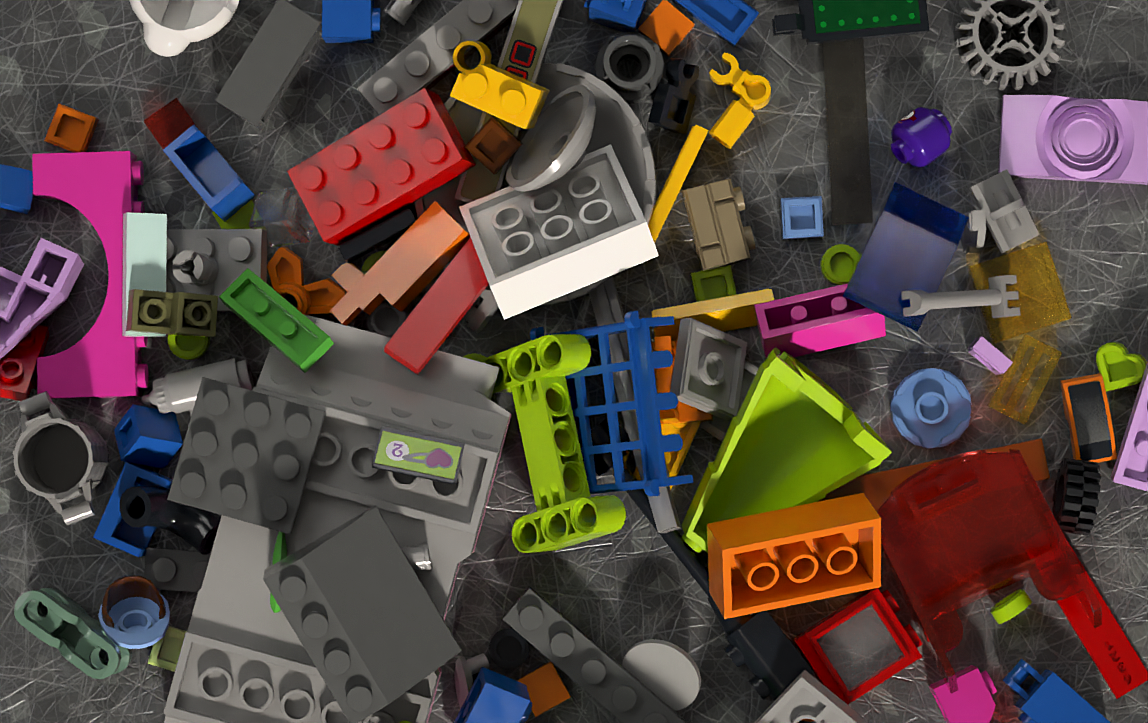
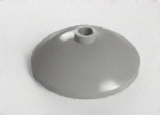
(555, 141)

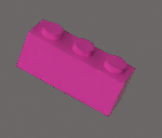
(816, 322)

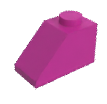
(972, 700)

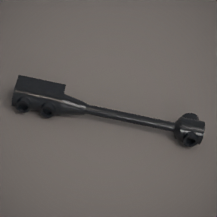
(751, 637)

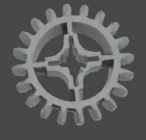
(1023, 48)

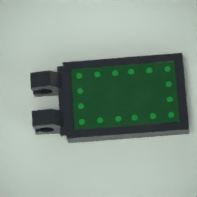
(853, 20)

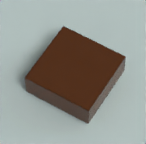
(493, 145)

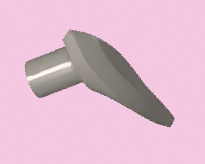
(463, 674)

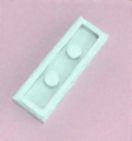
(143, 259)

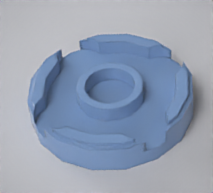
(930, 408)

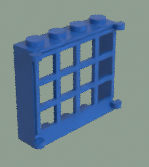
(646, 403)

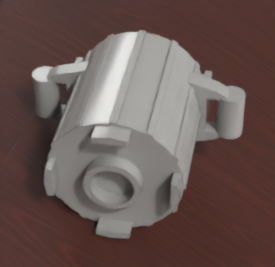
(59, 457)

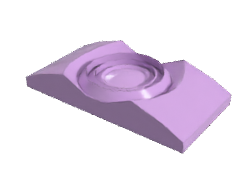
(1074, 138)

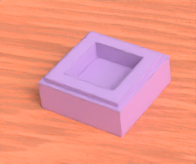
(989, 356)

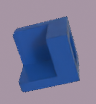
(148, 436)

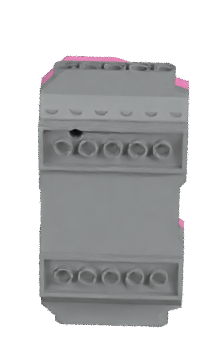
(242, 656)

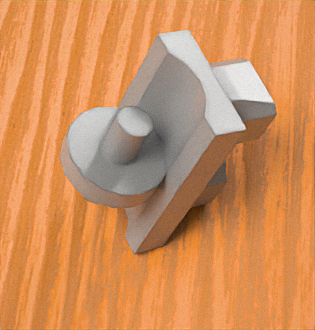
(1004, 211)

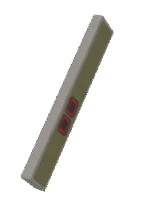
(524, 57)

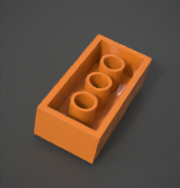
(794, 555)

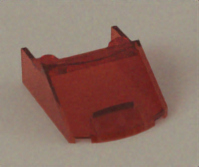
(969, 533)

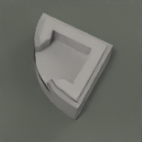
(974, 232)

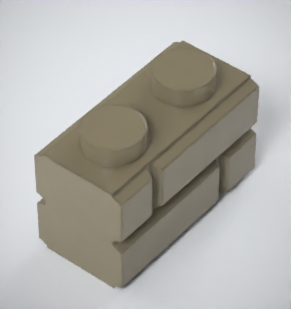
(717, 224)

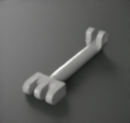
(995, 296)

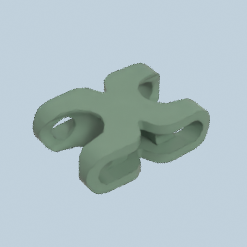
(71, 632)

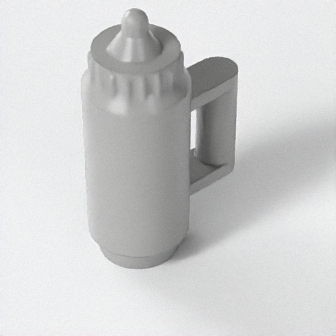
(180, 389)

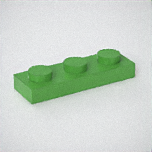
(276, 320)

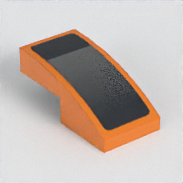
(1089, 418)

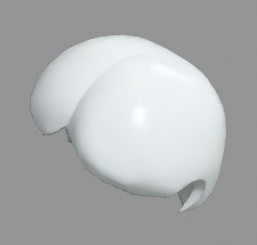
(175, 23)

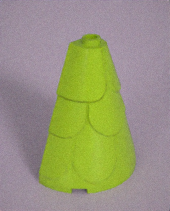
(782, 449)

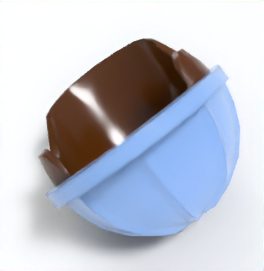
(134, 613)

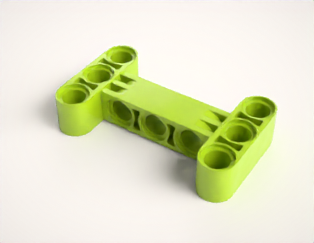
(551, 445)

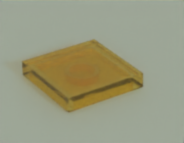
(1038, 287)

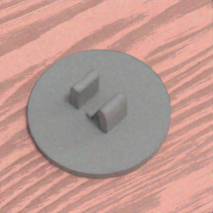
(665, 671)

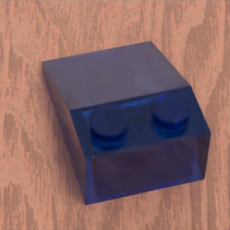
(905, 252)

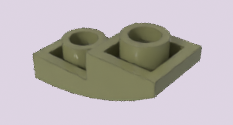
(172, 313)

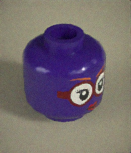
(920, 137)

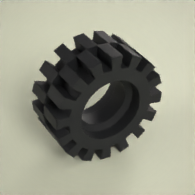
(1076, 495)

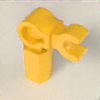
(753, 94)

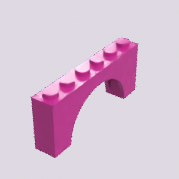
(102, 190)

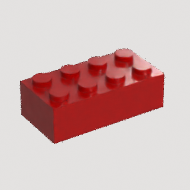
(381, 167)

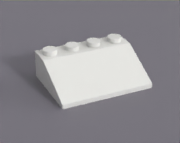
(559, 235)

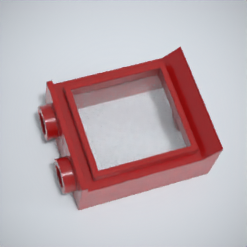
(859, 645)

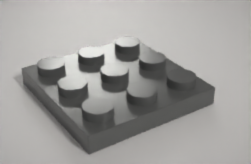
(246, 455)

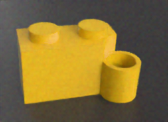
(497, 89)

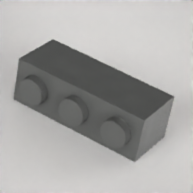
(268, 63)

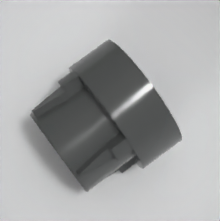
(632, 46)

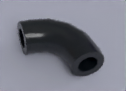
(149, 507)

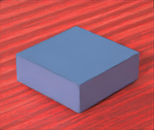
(801, 217)

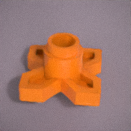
(288, 278)

